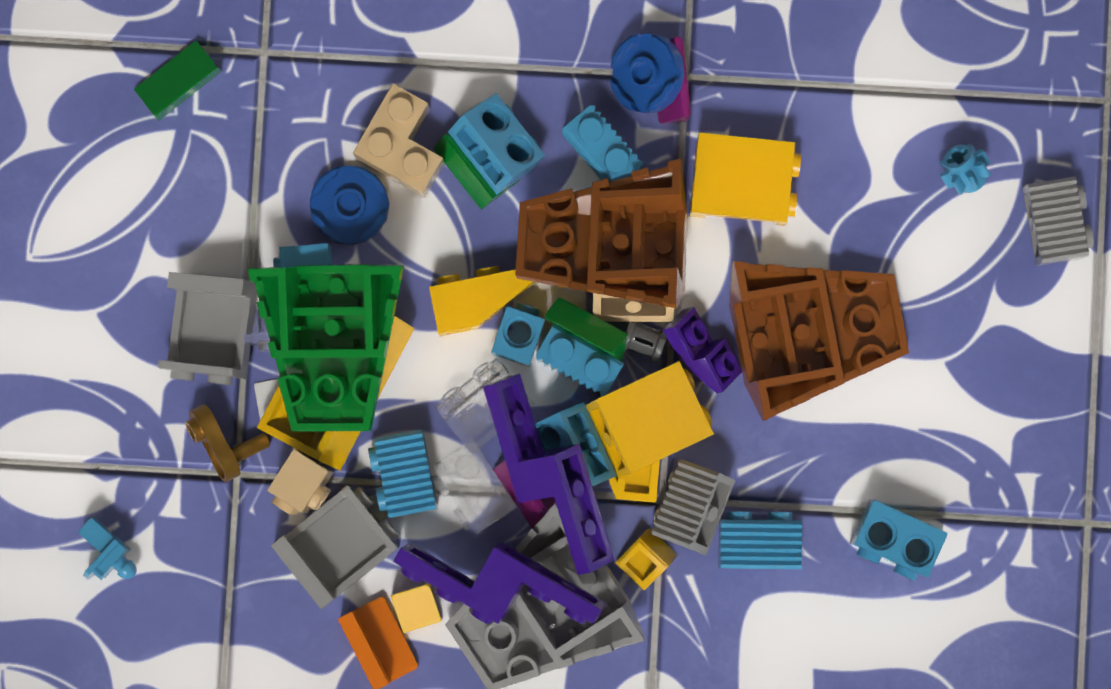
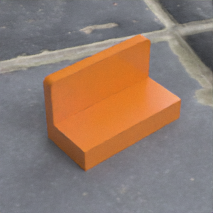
(378, 643)

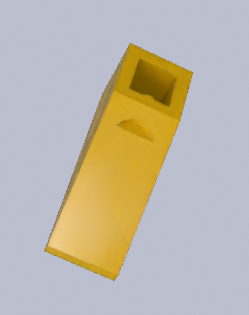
(473, 301)

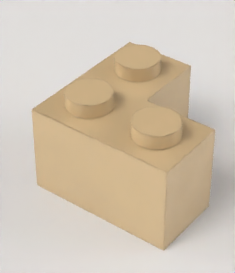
(389, 143)

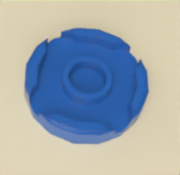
(647, 73)
(349, 205)

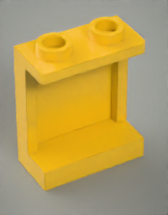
(744, 178)
(650, 419)

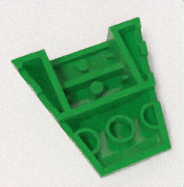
(329, 339)

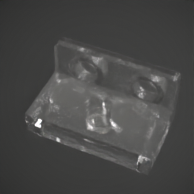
(467, 408)
(473, 487)

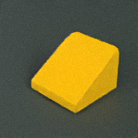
(646, 559)
(416, 608)

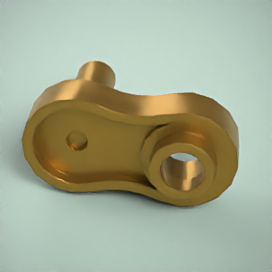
(224, 459)

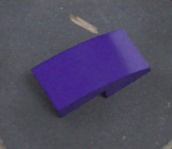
(707, 358)

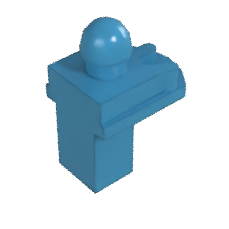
(112, 552)

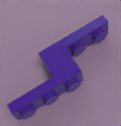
(548, 473)
(499, 584)

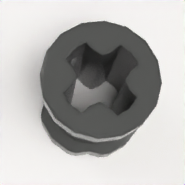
(651, 347)

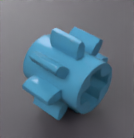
(965, 168)

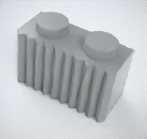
(1057, 220)
(692, 506)

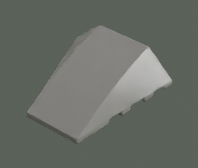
(539, 633)

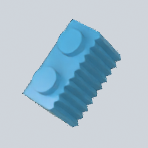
(600, 146)
(579, 360)
(403, 473)
(760, 543)

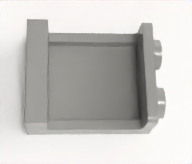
(210, 327)
(336, 545)

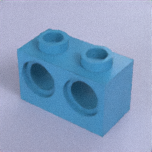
(491, 147)
(576, 427)
(901, 530)

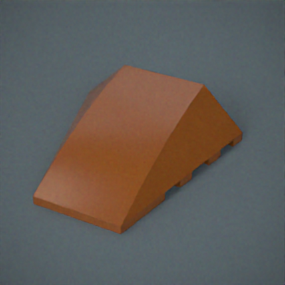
(610, 238)
(811, 330)

